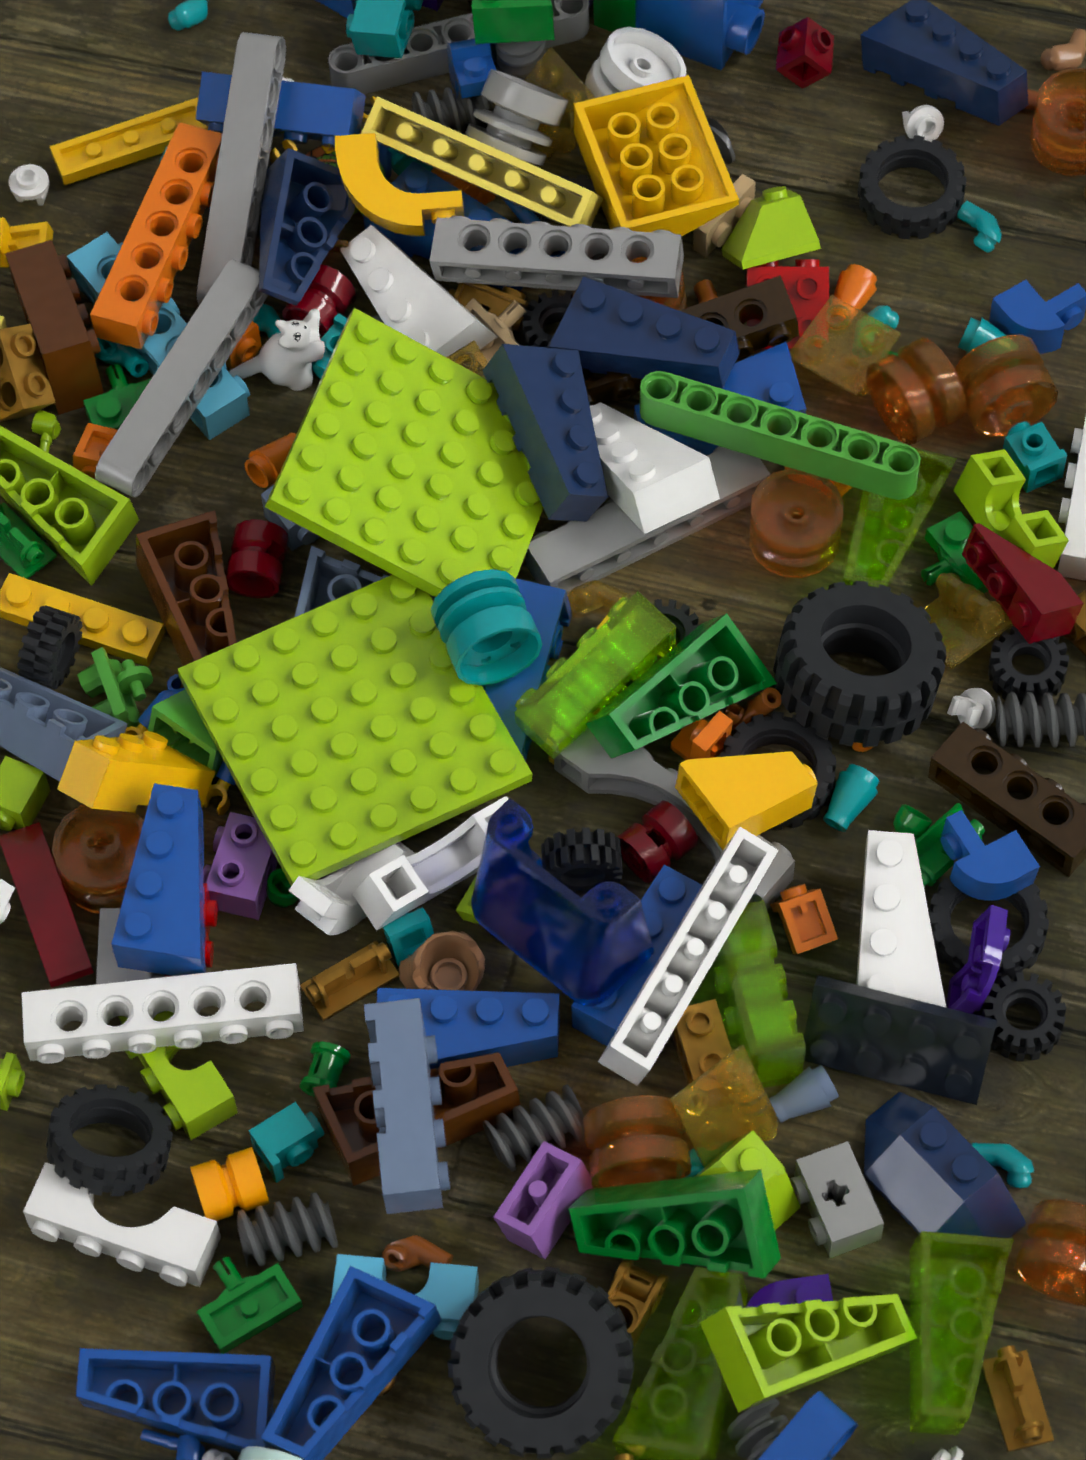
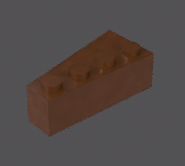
(57, 323)
(188, 584)
(470, 1093)

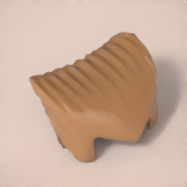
(444, 963)

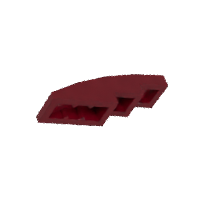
(45, 905)

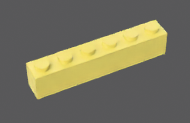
(481, 165)

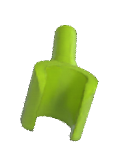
(47, 426)

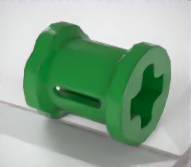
(325, 1066)

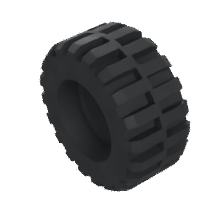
(849, 703)
(501, 1414)

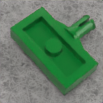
(114, 406)
(948, 541)
(247, 1305)

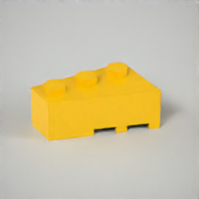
(123, 769)

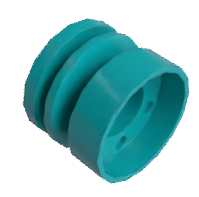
(486, 627)

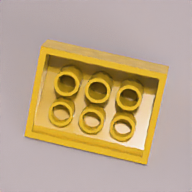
(654, 158)

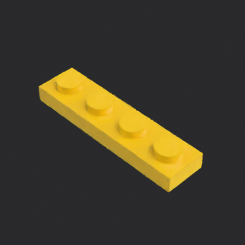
(121, 142)
(102, 625)

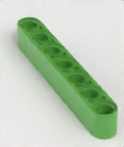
(779, 435)

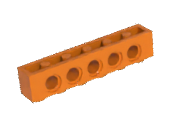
(170, 208)

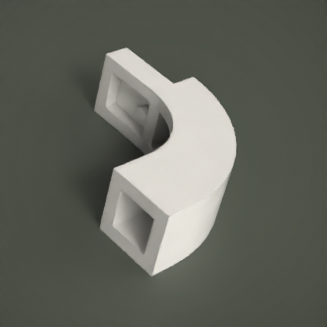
(330, 900)

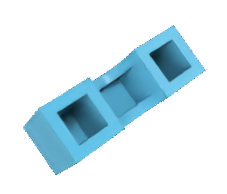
(448, 1287)

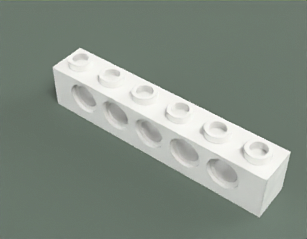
(688, 956)
(140, 1000)

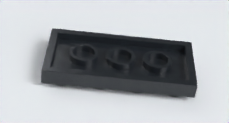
(897, 1039)

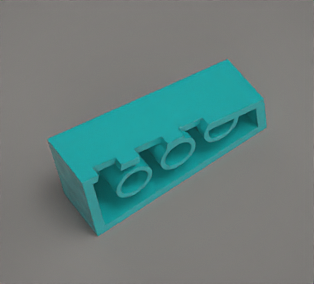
(382, 26)

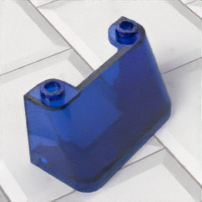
(573, 941)

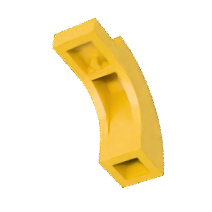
(378, 199)

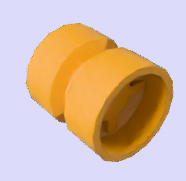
(230, 1185)

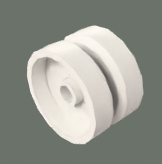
(633, 60)

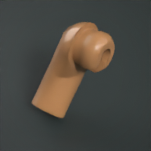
(1066, 55)

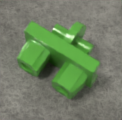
(120, 683)

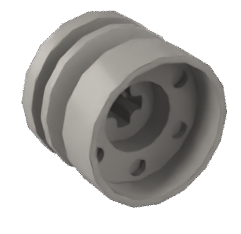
(517, 116)

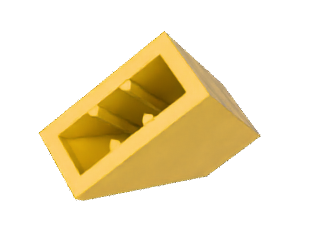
(746, 791)

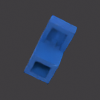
(469, 66)
(1027, 314)
(987, 870)

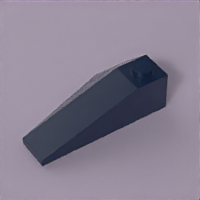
(300, 223)

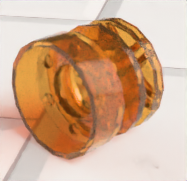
(1060, 123)

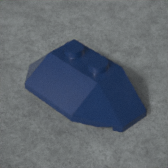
(935, 1173)

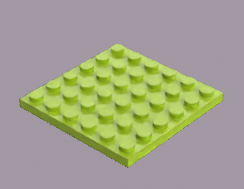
(408, 463)
(352, 728)

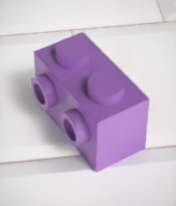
(240, 867)
(541, 1198)

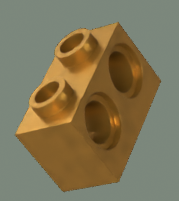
(22, 374)
(700, 1039)

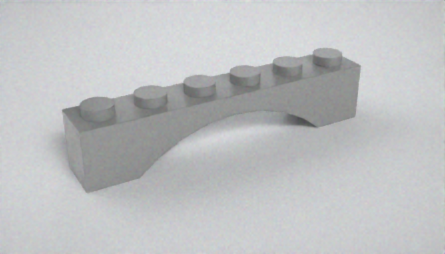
(641, 777)

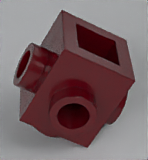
(805, 52)

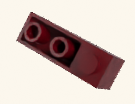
(1028, 590)

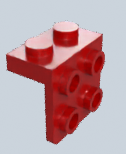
(806, 287)

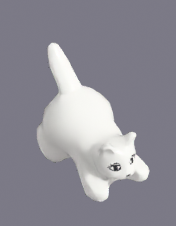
(288, 355)

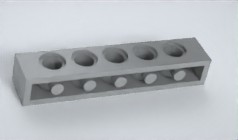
(537, 269)

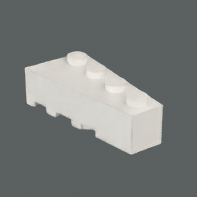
(410, 297)
(650, 472)
(895, 923)

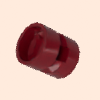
(328, 293)
(256, 558)
(661, 837)

